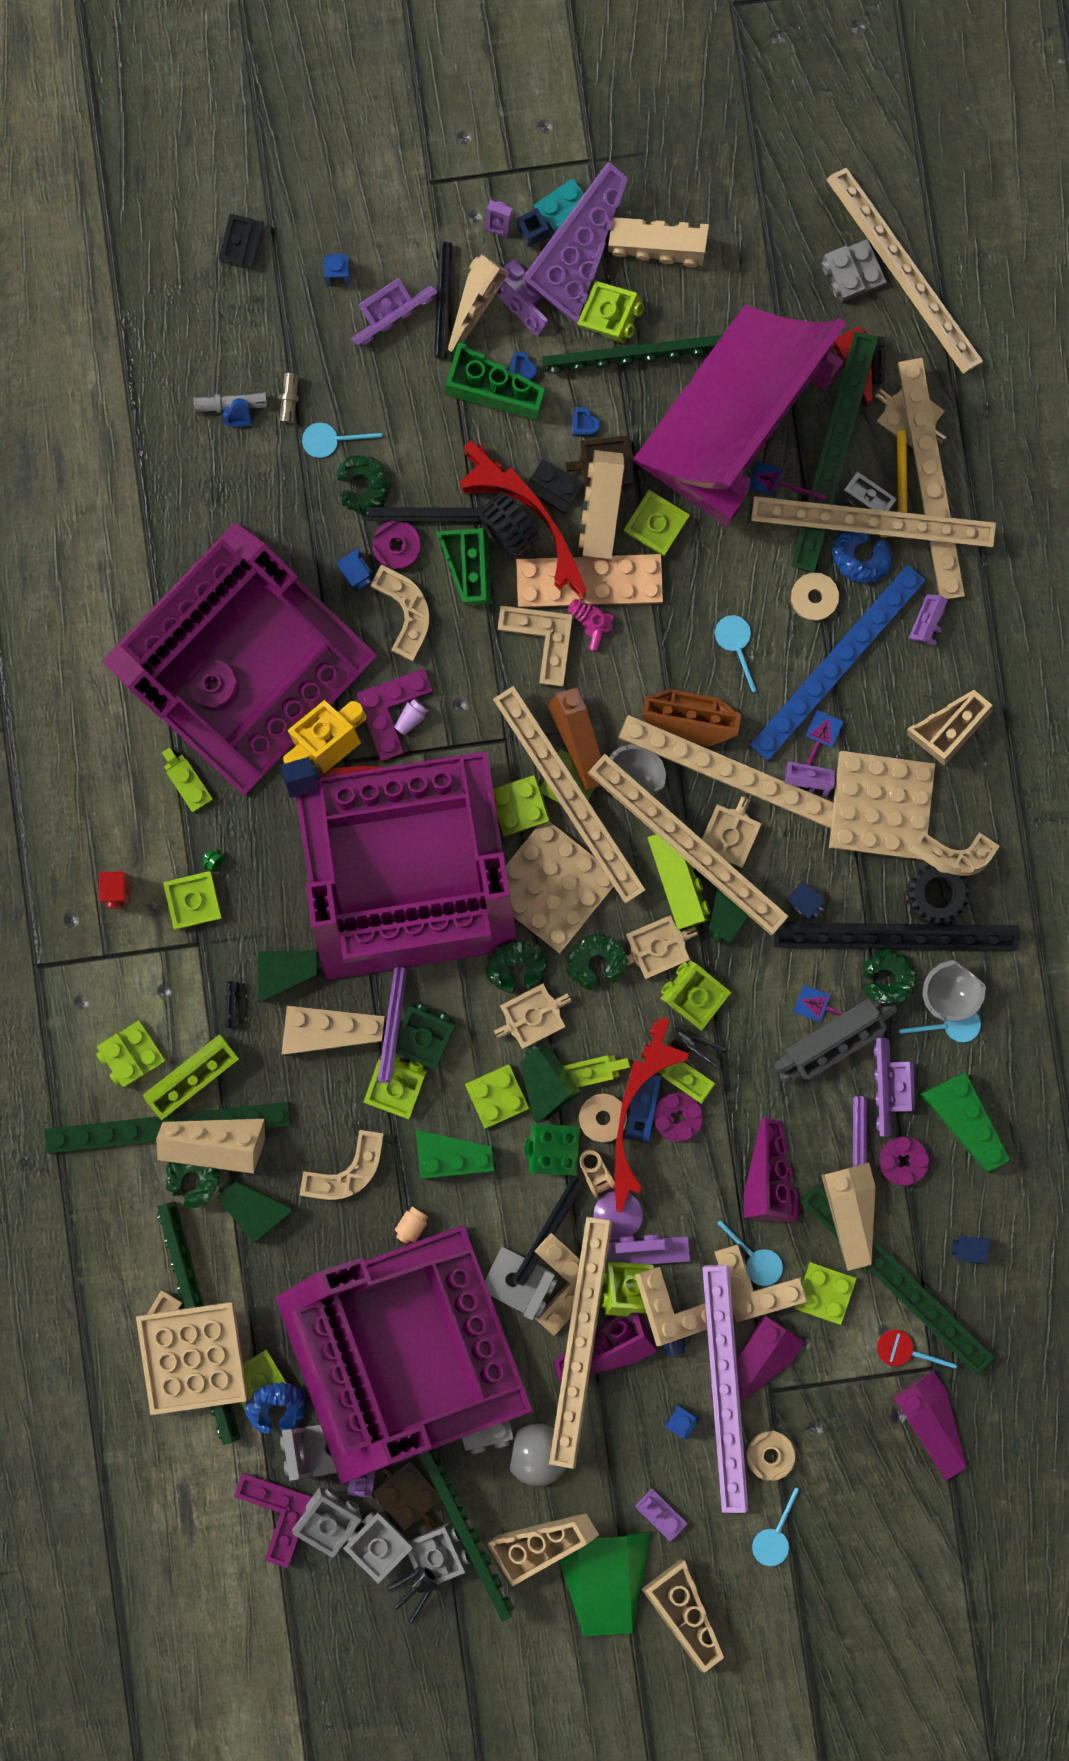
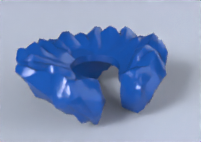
(854, 569)
(276, 1394)

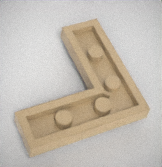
(553, 627)
(566, 1263)
(751, 1303)
(663, 1322)

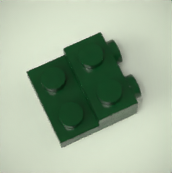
(424, 1035)

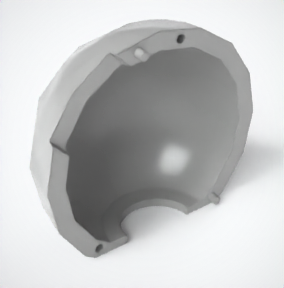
(642, 766)
(952, 991)
(532, 1456)

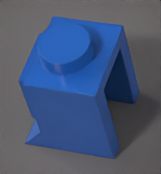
(336, 266)
(355, 570)
(682, 1422)

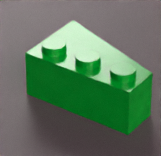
(469, 563)
(451, 1156)

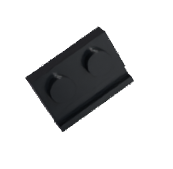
(241, 241)
(554, 486)

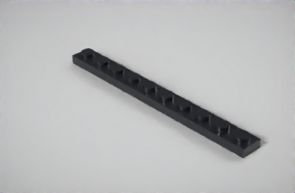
(897, 936)

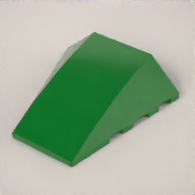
(607, 1582)

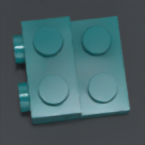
(559, 204)

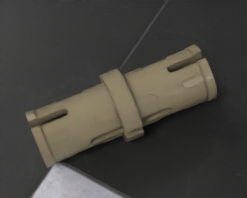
(289, 398)

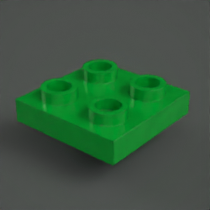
(553, 1149)

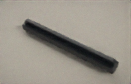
(443, 300)
(423, 514)
(550, 1226)

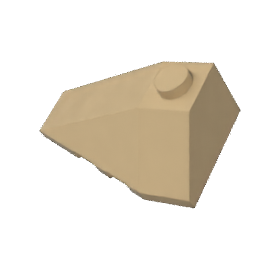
(479, 291)
(852, 1208)

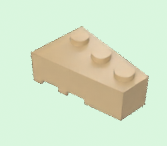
(951, 727)

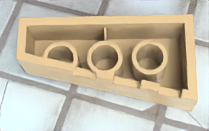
(658, 241)
(603, 504)
(326, 1029)
(213, 1143)
(537, 1547)
(680, 1607)

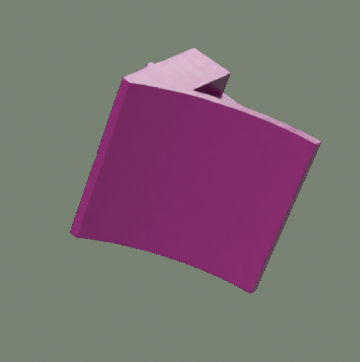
(737, 406)
(267, 627)
(405, 866)
(402, 1353)

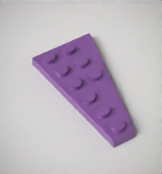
(573, 253)

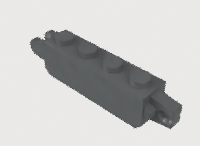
(834, 1041)

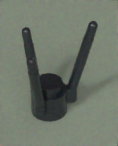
(685, 1043)
(423, 1581)

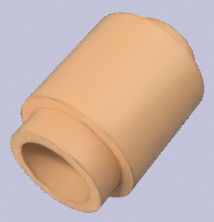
(411, 1225)

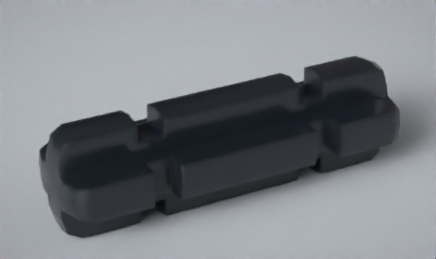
(878, 362)
(232, 1005)

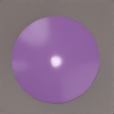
(624, 1223)

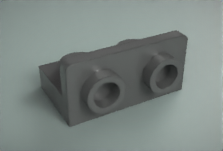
(865, 494)

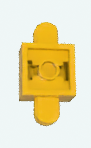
(325, 724)

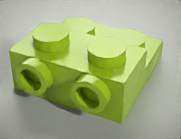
(611, 312)
(694, 994)
(130, 1054)
(402, 1091)
(621, 1290)

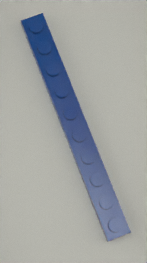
(837, 663)

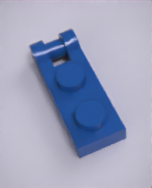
(643, 1109)

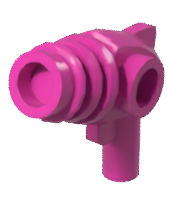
(594, 619)

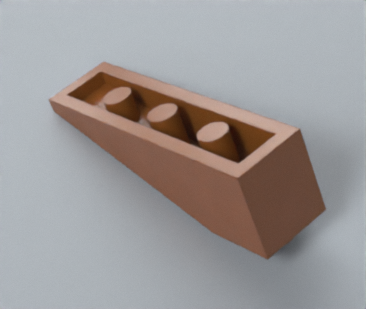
(577, 733)

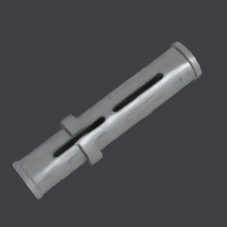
(219, 403)

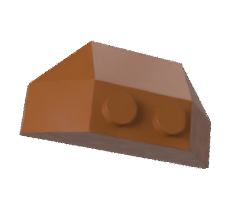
(692, 716)

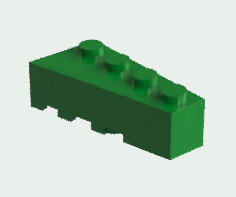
(492, 385)
(966, 1119)

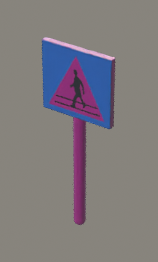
(767, 478)
(823, 731)
(813, 1004)

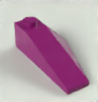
(768, 1185)
(618, 1343)
(764, 1356)
(931, 1417)

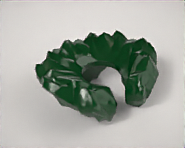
(378, 483)
(589, 947)
(513, 954)
(902, 971)
(202, 1193)

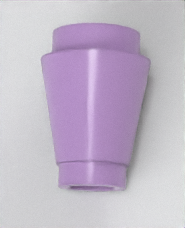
(411, 716)

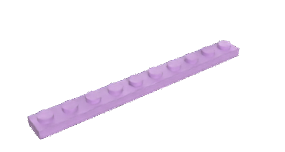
(725, 1388)

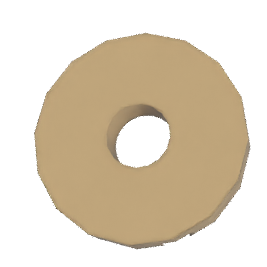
(821, 584)
(588, 1114)
(763, 1442)

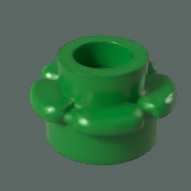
(213, 860)

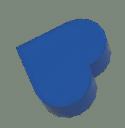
(521, 365)
(237, 414)
(584, 423)

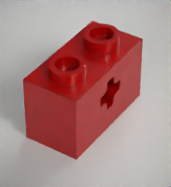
(114, 889)

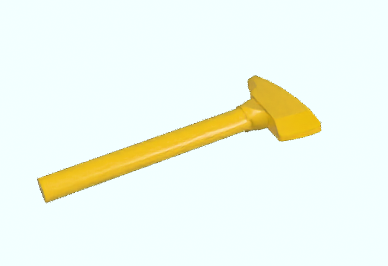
(901, 471)

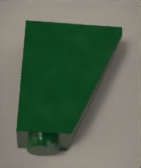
(725, 918)
(285, 970)
(546, 1083)
(252, 1209)

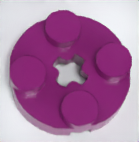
(383, 542)
(222, 693)
(690, 1110)
(917, 1158)

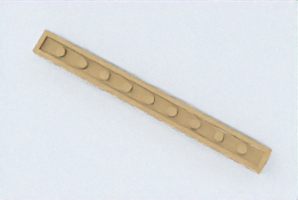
(904, 270)
(929, 472)
(873, 521)
(727, 771)
(569, 794)
(688, 844)
(580, 1342)

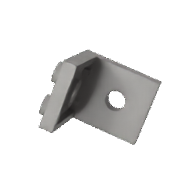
(523, 1298)
(306, 1453)

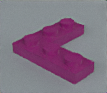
(380, 698)
(281, 1499)

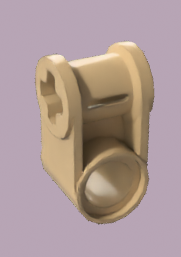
(596, 1174)

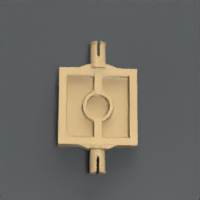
(895, 415)
(731, 833)
(658, 946)
(532, 1016)

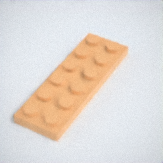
(607, 581)

